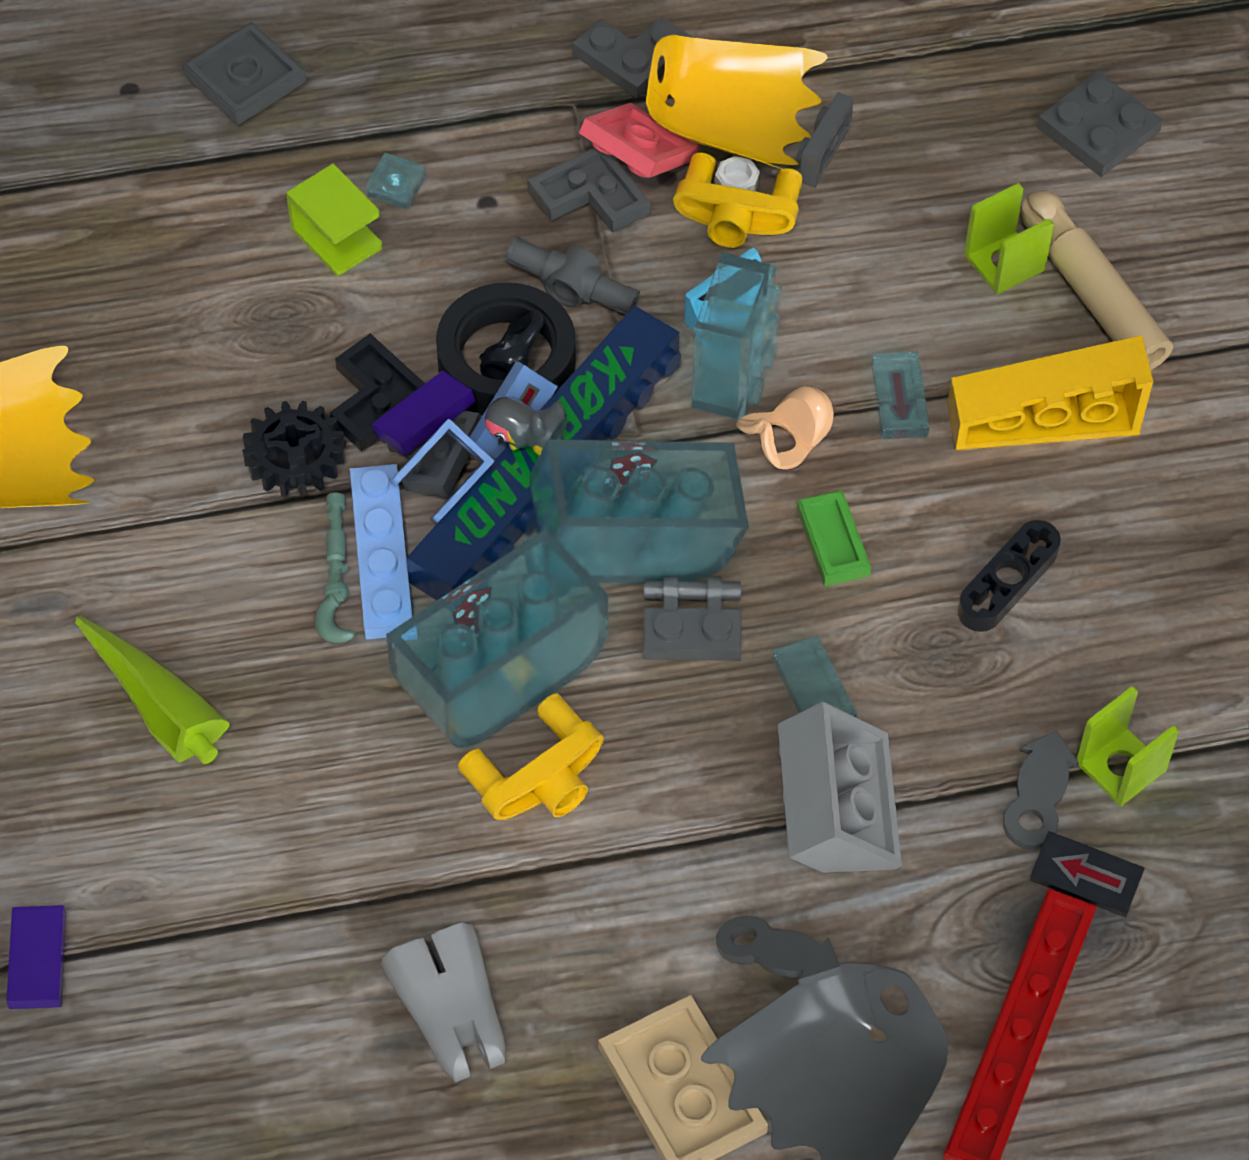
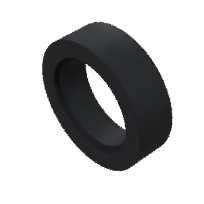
(503, 304)

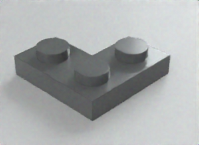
(621, 58)
(592, 180)

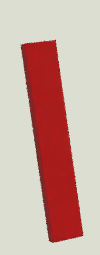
(1021, 1029)

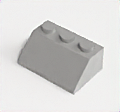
(838, 792)

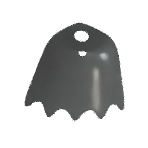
(824, 1076)

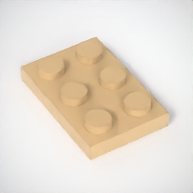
(674, 1091)

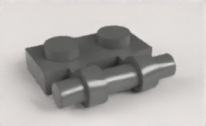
(692, 632)

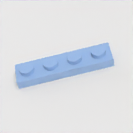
(380, 550)

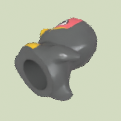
(523, 426)

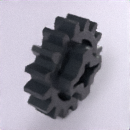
(293, 448)

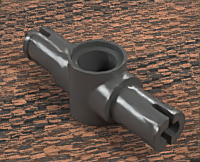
(572, 276)

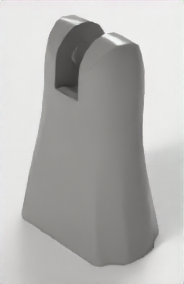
(448, 997)

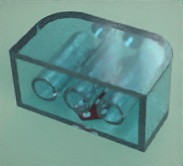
(641, 506)
(501, 640)

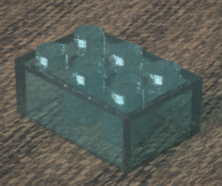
(735, 336)

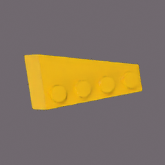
(1053, 398)

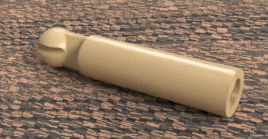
(1095, 278)

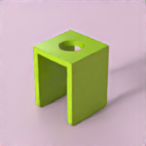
(333, 219)
(994, 231)
(1109, 735)

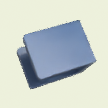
(469, 445)

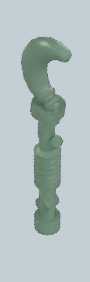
(335, 591)

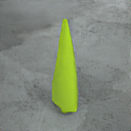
(168, 705)

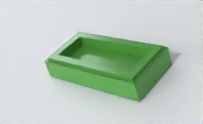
(833, 538)

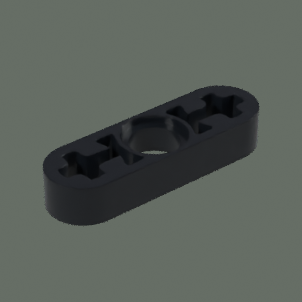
(1007, 595)

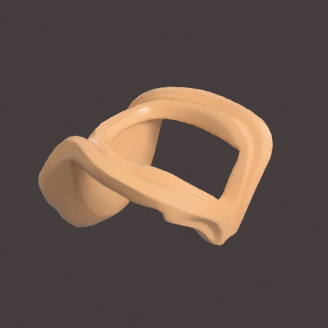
(804, 414)

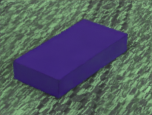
(423, 412)
(36, 957)

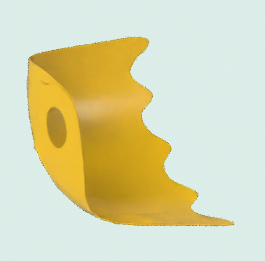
(733, 94)
(33, 435)

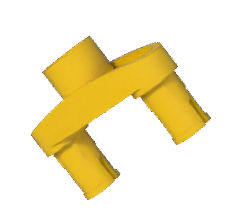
(736, 211)
(546, 779)

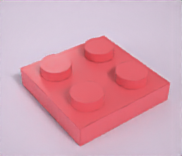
(637, 140)

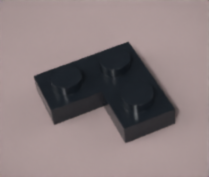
(381, 384)

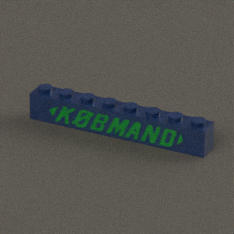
(499, 503)

